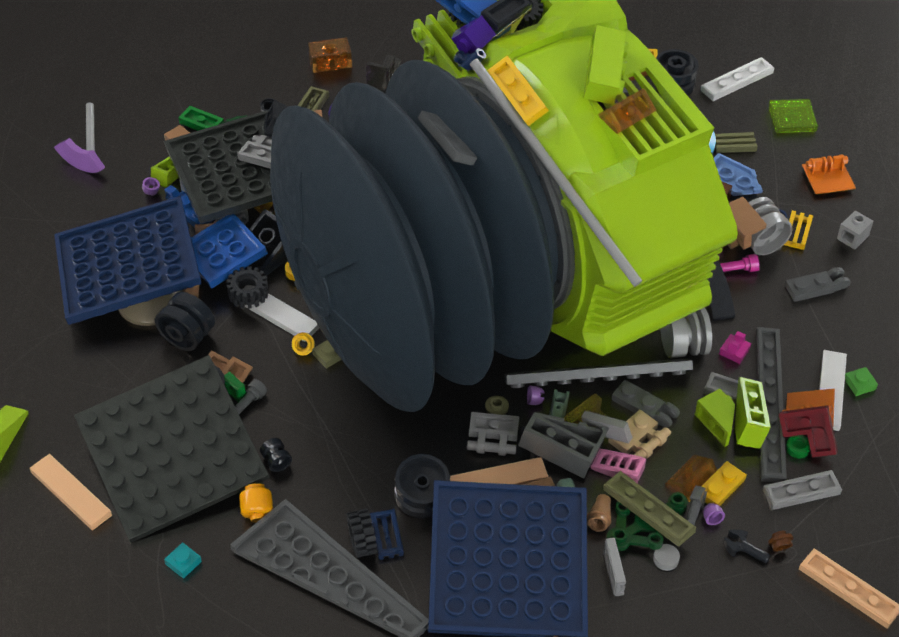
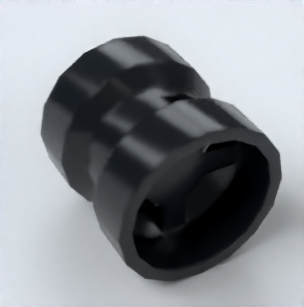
(276, 456)

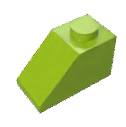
(717, 414)

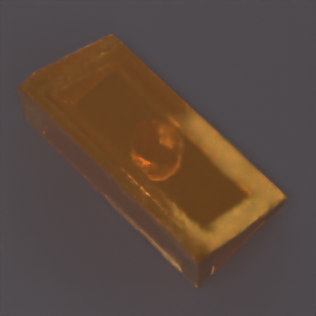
(628, 111)
(692, 473)

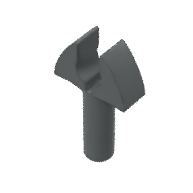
(698, 500)

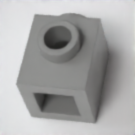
(855, 229)

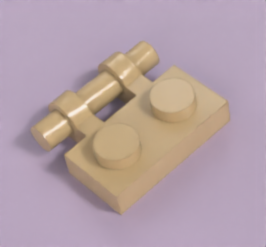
(642, 427)

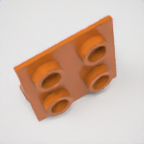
(828, 174)
(811, 399)

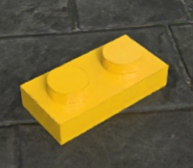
(723, 483)

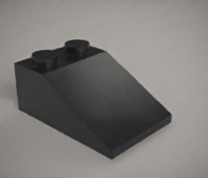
(267, 232)

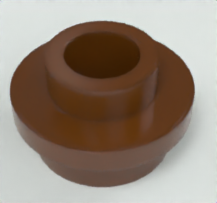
(781, 540)

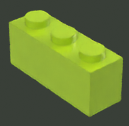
(606, 65)

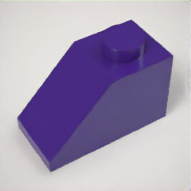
(473, 35)

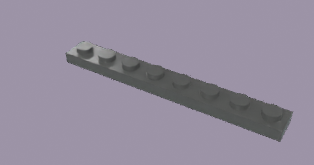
(588, 373)

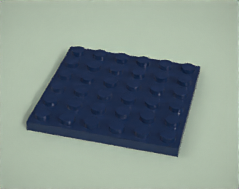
(125, 260)
(508, 560)

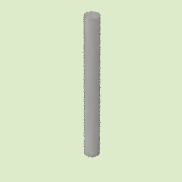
(90, 138)

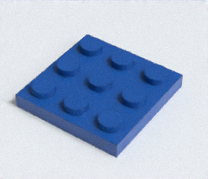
(225, 248)

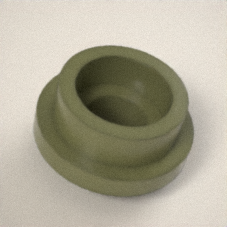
(490, 406)

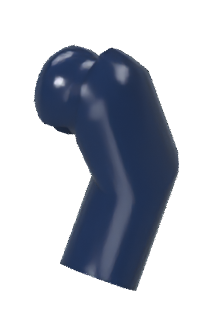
(465, 59)

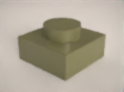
(326, 354)

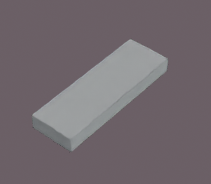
(802, 489)

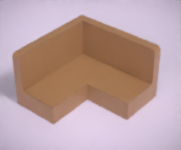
(747, 222)

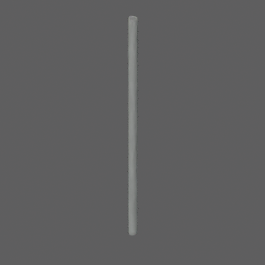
(556, 173)

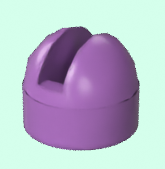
(153, 182)
(534, 395)
(713, 514)

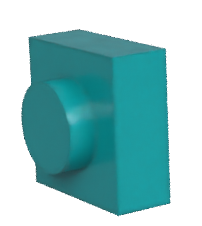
(182, 560)

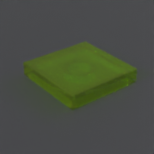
(793, 115)

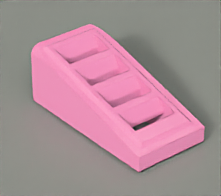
(629, 461)

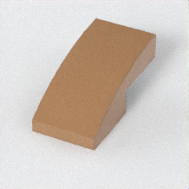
(235, 366)

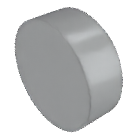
(666, 557)

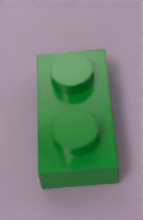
(198, 119)

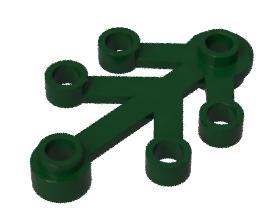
(629, 533)

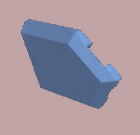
(738, 175)

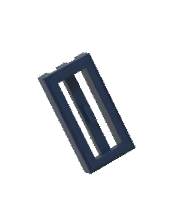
(390, 552)

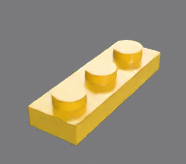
(518, 90)

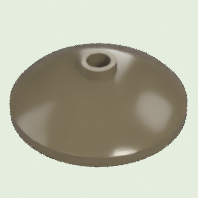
(145, 312)

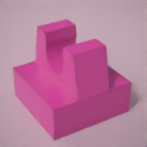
(735, 347)

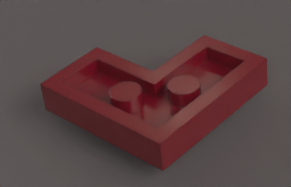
(816, 424)

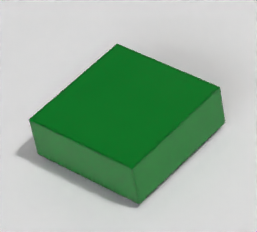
(234, 387)

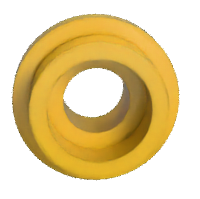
(296, 343)

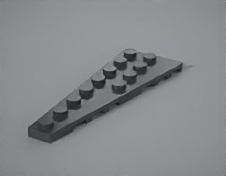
(307, 556)

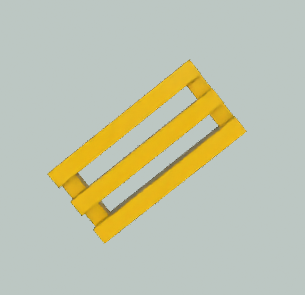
(800, 218)

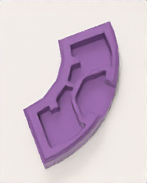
(79, 158)

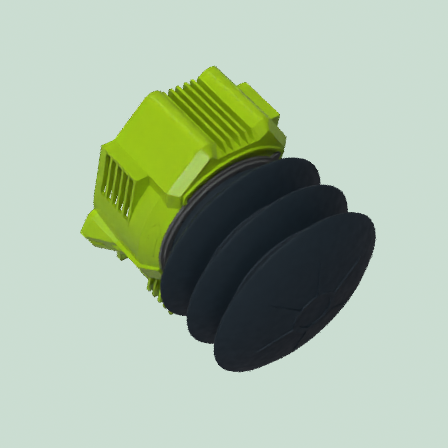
(446, 260)

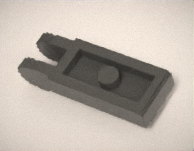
(817, 284)
(635, 398)

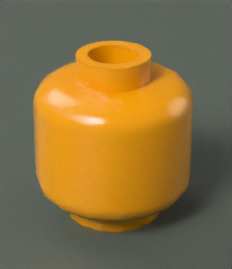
(255, 502)

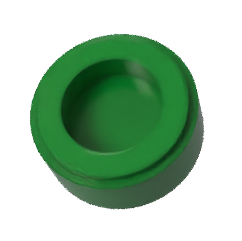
(798, 446)

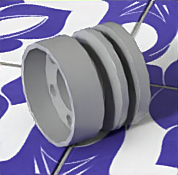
(777, 229)
(688, 334)

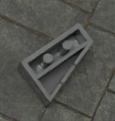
(563, 442)

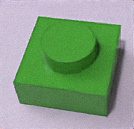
(861, 381)

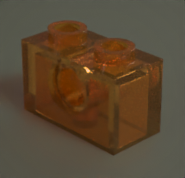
(330, 55)

